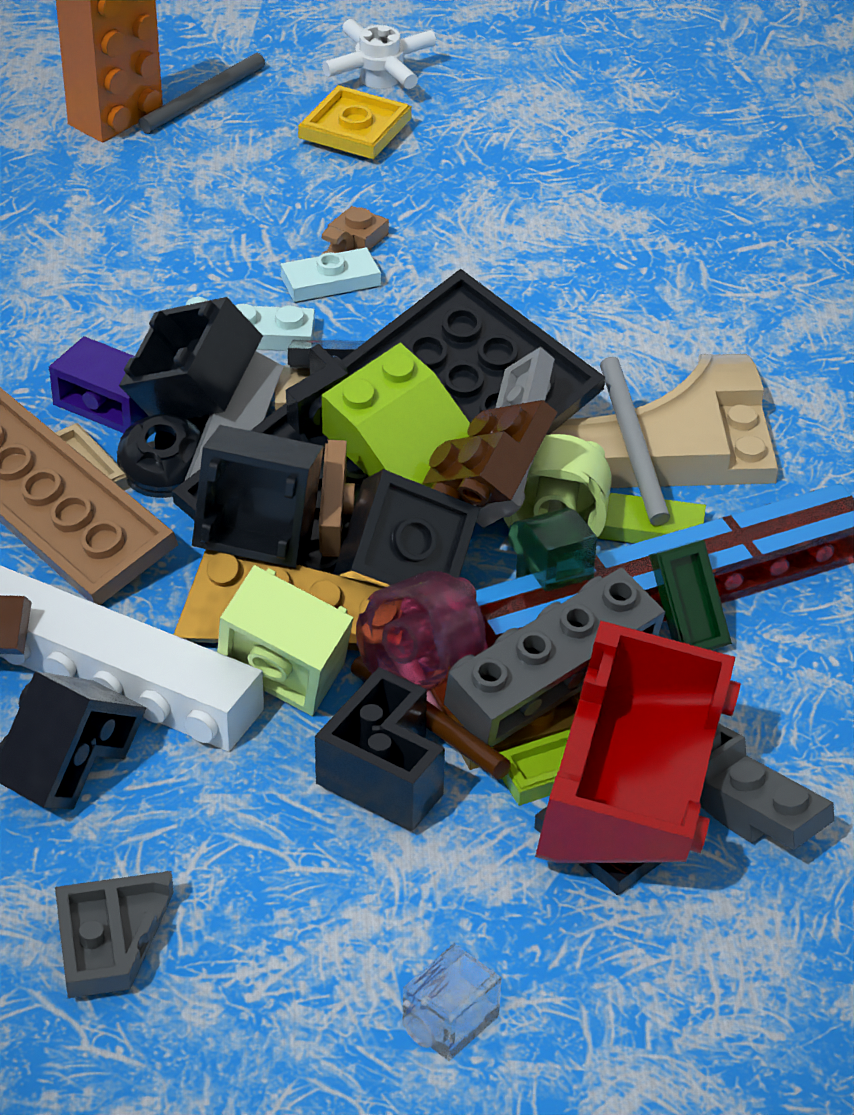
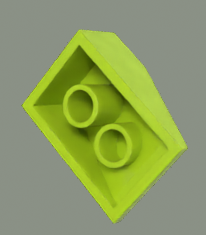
(392, 415)

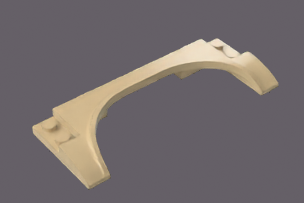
(695, 434)

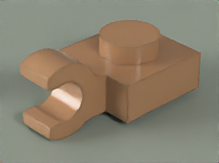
(355, 230)

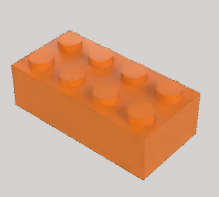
(109, 63)

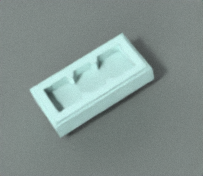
(330, 274)

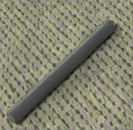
(201, 93)

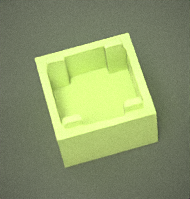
(287, 636)

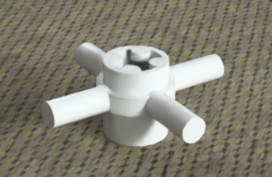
(379, 55)

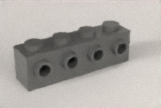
(545, 660)

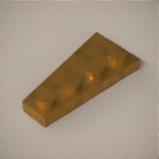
(223, 574)

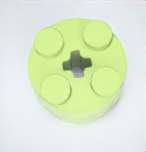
(567, 475)

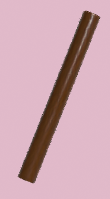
(454, 734)

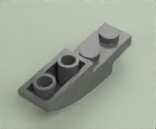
(758, 799)

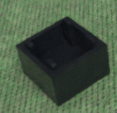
(191, 359)
(257, 495)
(404, 531)

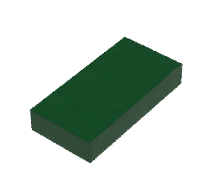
(690, 596)

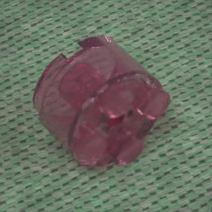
(421, 627)

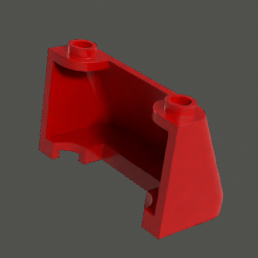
(638, 751)

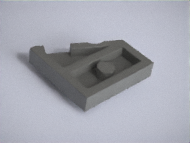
(109, 929)

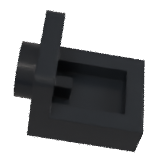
(305, 397)

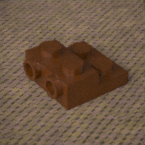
(494, 456)

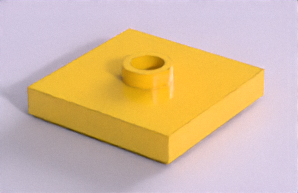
(355, 122)

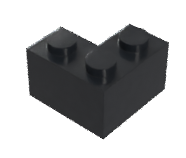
(60, 733)
(379, 751)

